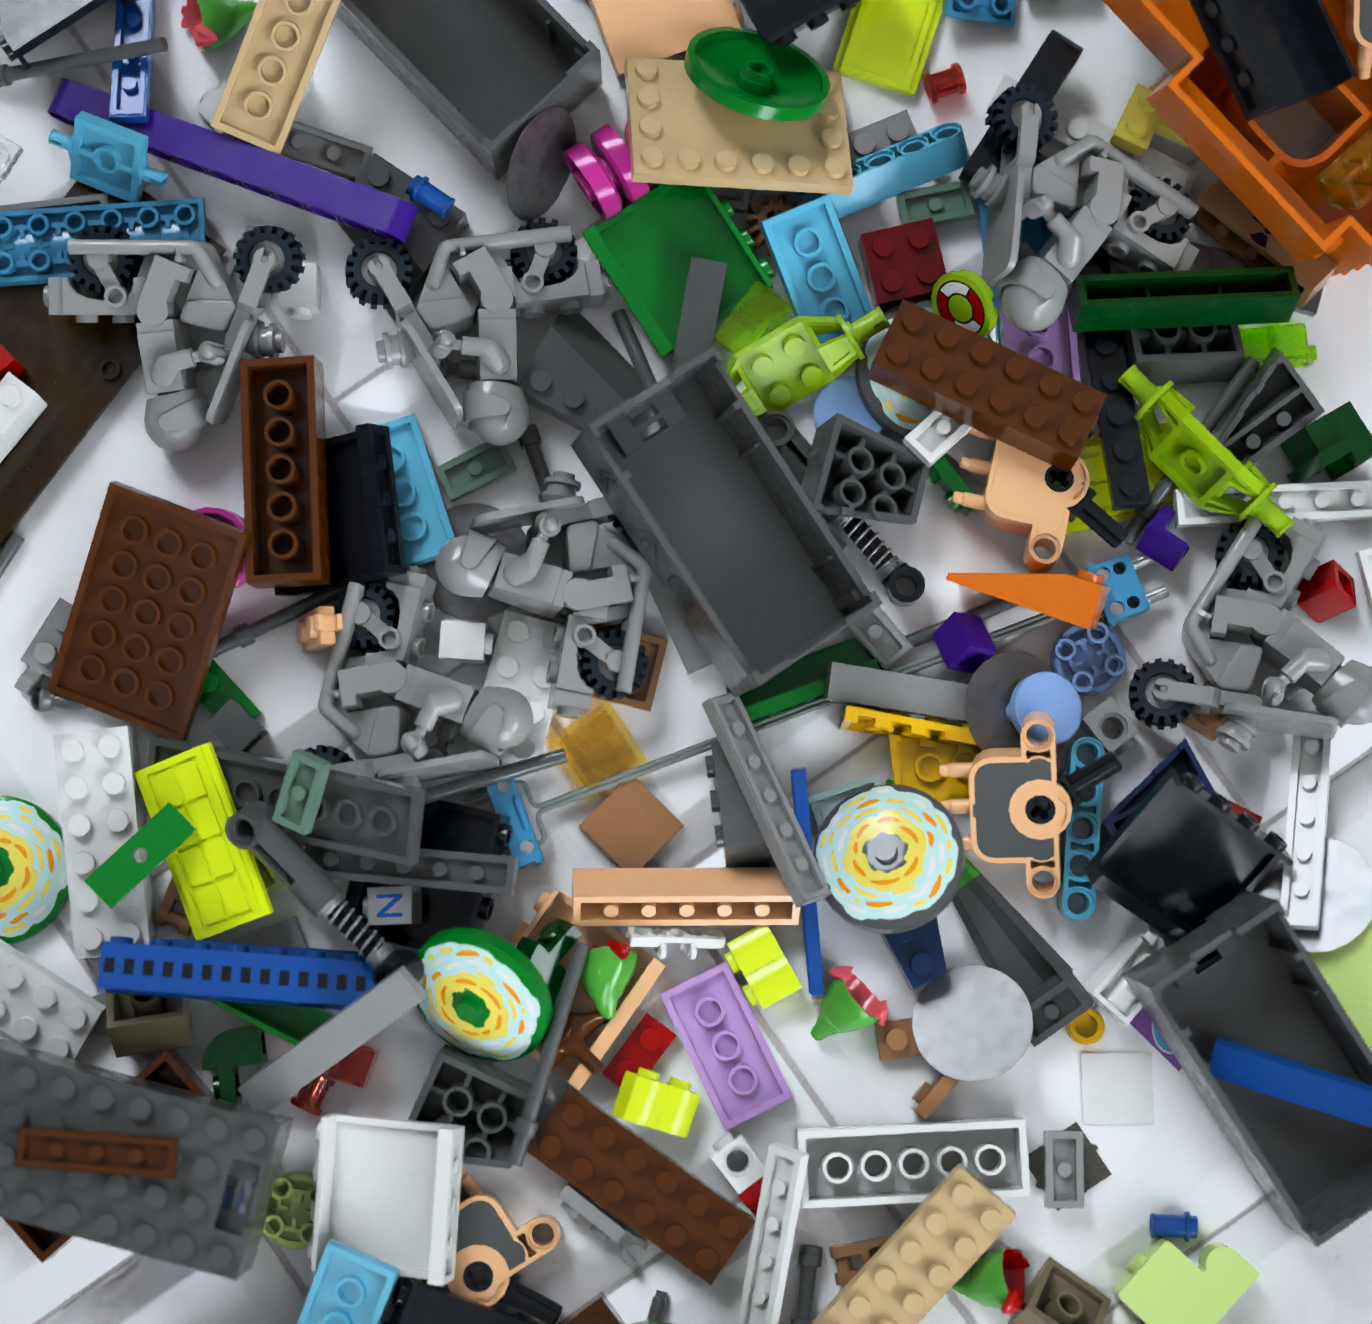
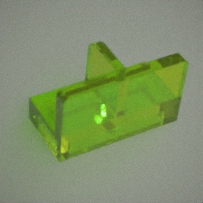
(753, 318)
(1289, 339)

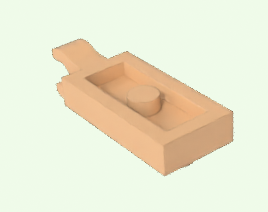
(318, 629)

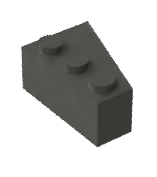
(1267, 410)
(737, 829)

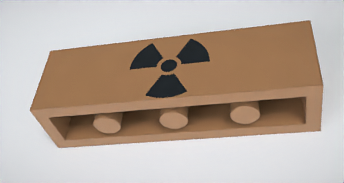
(1246, 238)

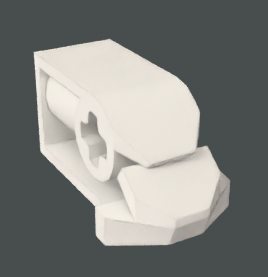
(1107, 983)

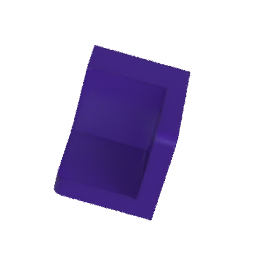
(1160, 543)
(964, 642)

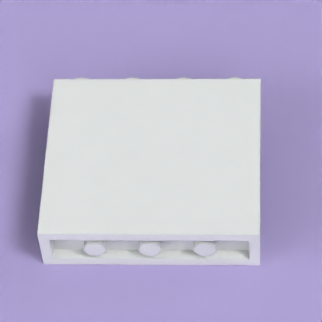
(389, 1192)

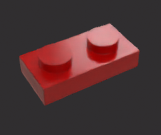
(641, 1049)

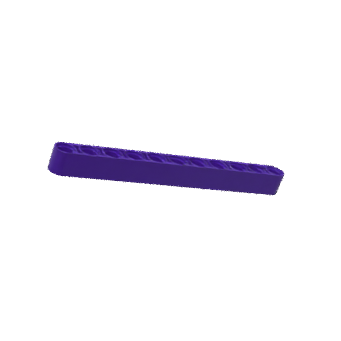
(251, 167)

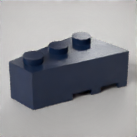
(1180, 759)
(917, 953)

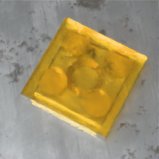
(597, 748)

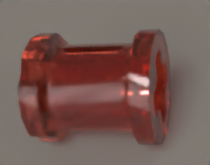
(944, 83)
(313, 1094)

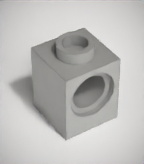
(1109, 709)

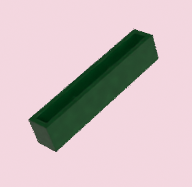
(1183, 298)

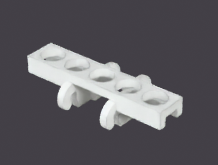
(687, 937)

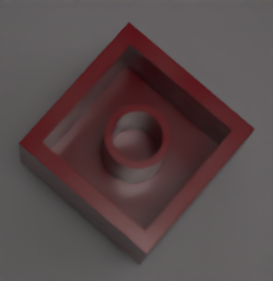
(901, 262)

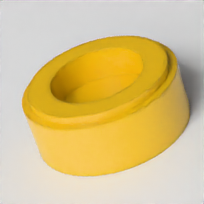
(1086, 1028)

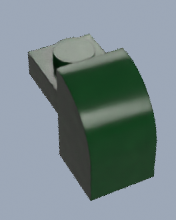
(548, 950)
(227, 1052)

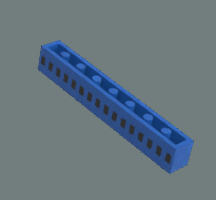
(231, 974)

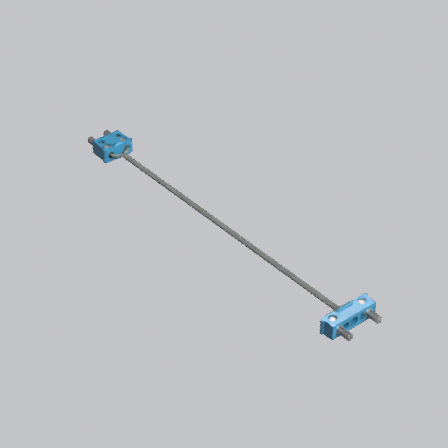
(508, 801)

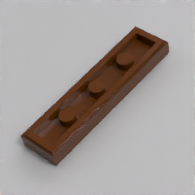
(97, 1152)

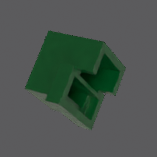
(1330, 443)

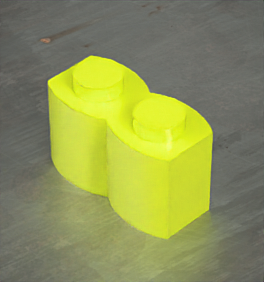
(763, 966)
(656, 1103)

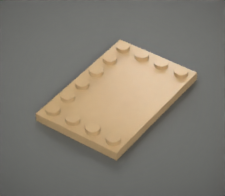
(695, 141)

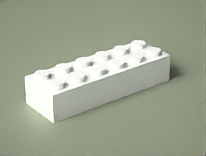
(98, 815)
(910, 1160)

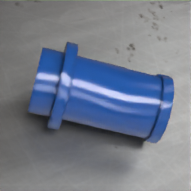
(430, 196)
(1173, 1226)

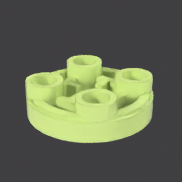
(289, 1210)

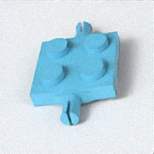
(108, 157)

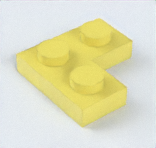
(1140, 123)

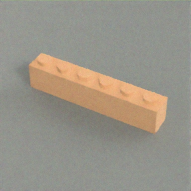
(681, 897)

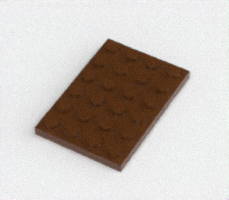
(148, 611)

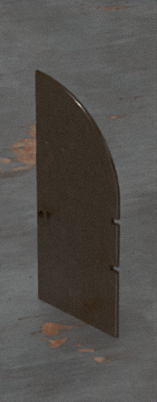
(72, 369)

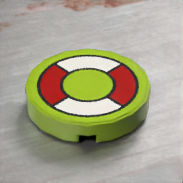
(965, 301)

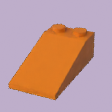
(1063, 596)

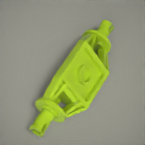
(794, 362)
(1197, 458)

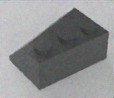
(1185, 353)

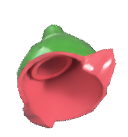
(215, 21)
(847, 1006)

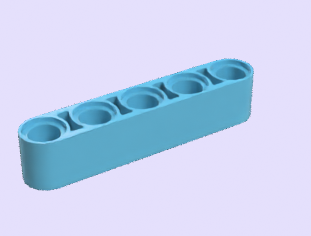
(901, 168)
(1072, 846)

